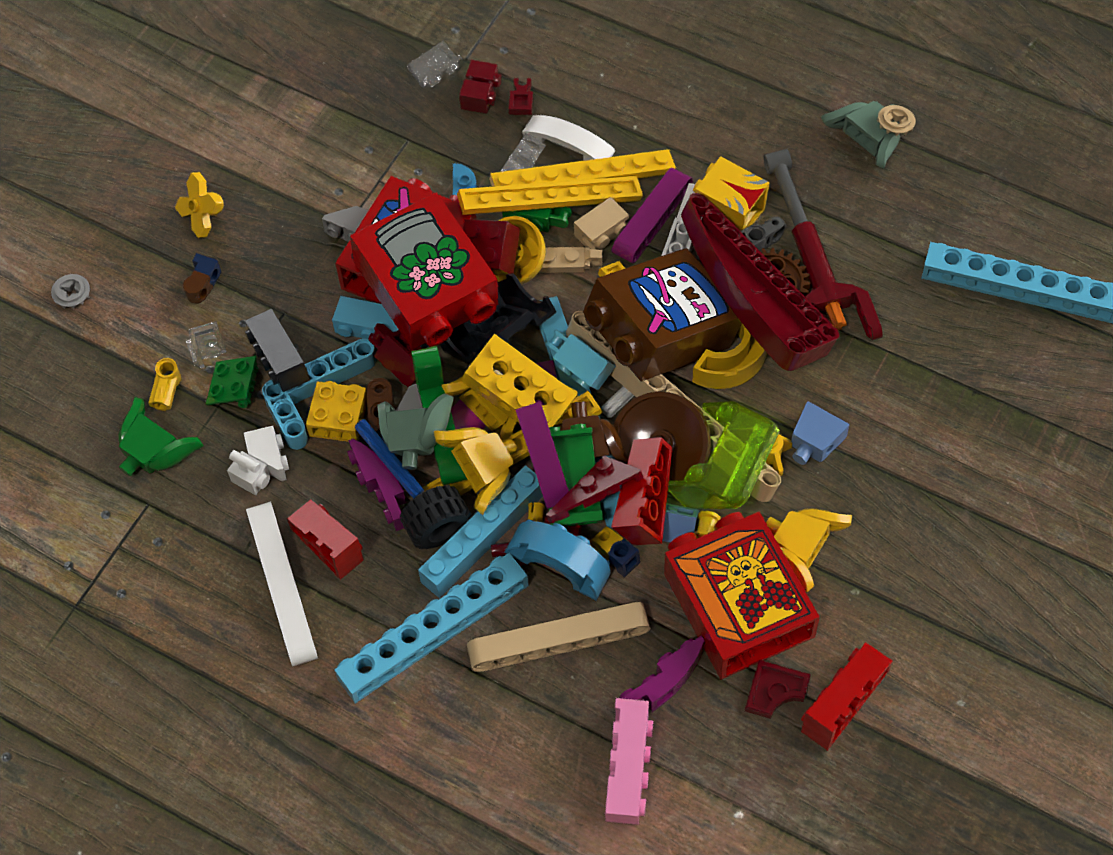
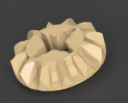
(897, 113)

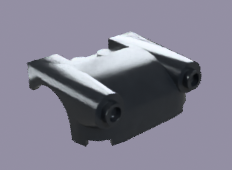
(512, 314)

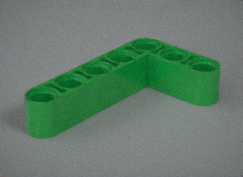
(429, 382)

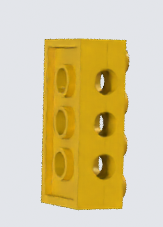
(517, 371)

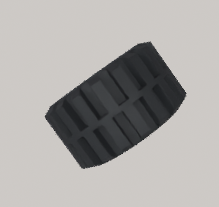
(434, 516)

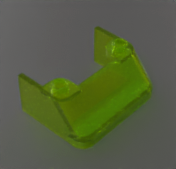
(734, 463)

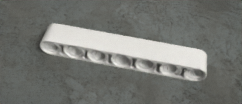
(281, 584)

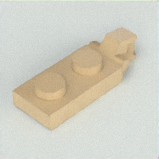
(570, 259)

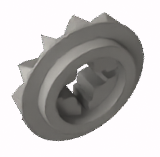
(67, 283)

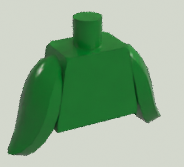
(150, 445)

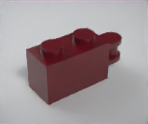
(394, 353)

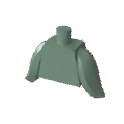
(861, 124)
(412, 431)

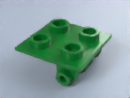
(233, 381)

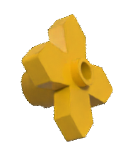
(199, 205)

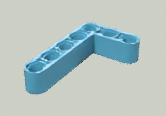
(331, 371)

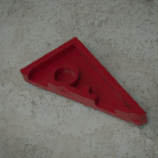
(594, 486)

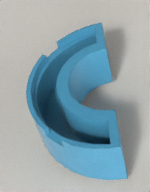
(563, 552)

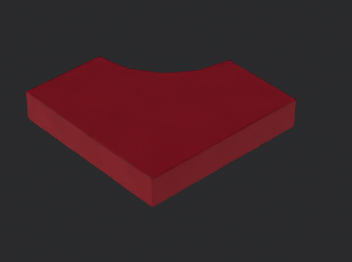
(775, 686)

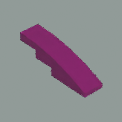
(542, 453)

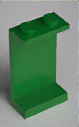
(576, 459)

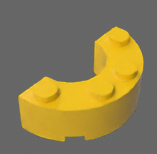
(732, 367)

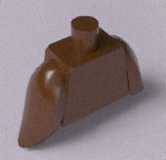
(604, 434)

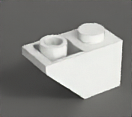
(266, 447)

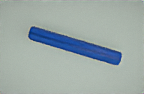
(388, 458)

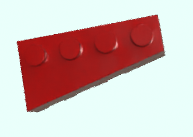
(643, 503)
(845, 695)

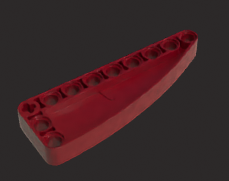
(756, 290)

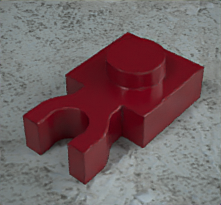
(521, 99)

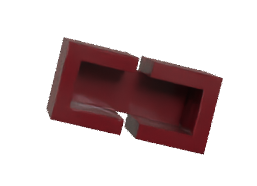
(478, 91)

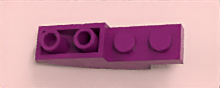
(379, 479)
(672, 674)

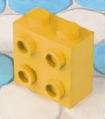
(336, 411)

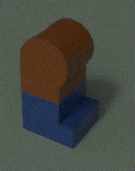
(202, 279)

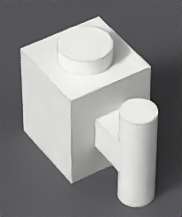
(248, 472)

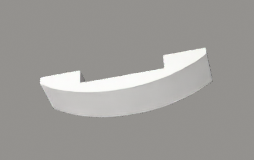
(569, 136)

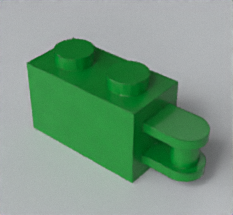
(544, 217)

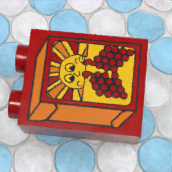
(739, 593)

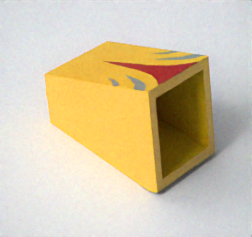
(734, 192)

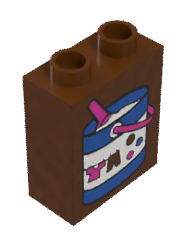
(661, 314)

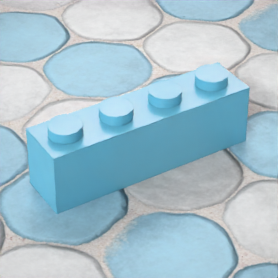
(359, 318)

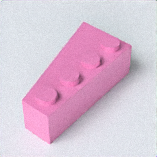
(628, 761)

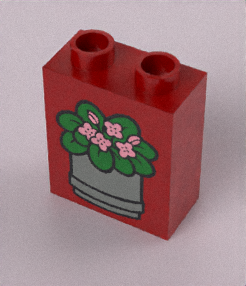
(425, 271)

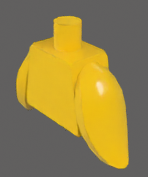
(487, 412)
(482, 460)
(803, 536)

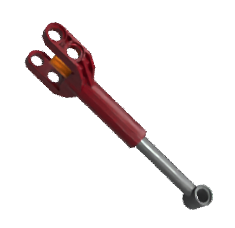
(826, 293)

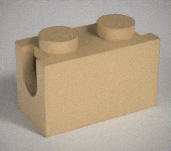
(601, 225)

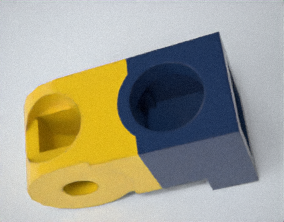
(616, 550)

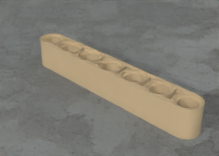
(558, 636)

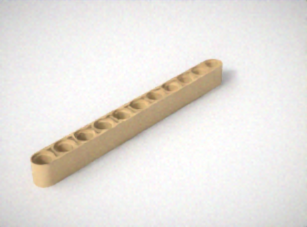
(768, 479)

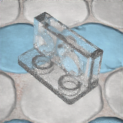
(205, 343)

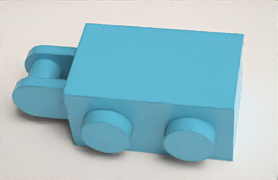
(581, 360)

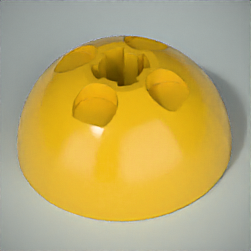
(530, 250)

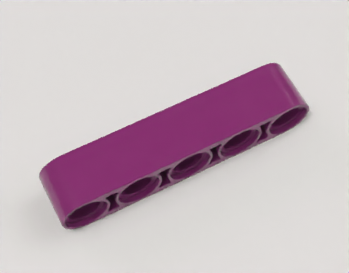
(651, 215)

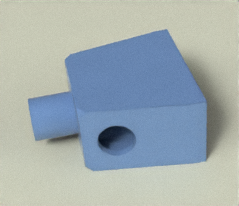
(817, 434)

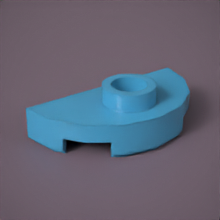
(462, 178)

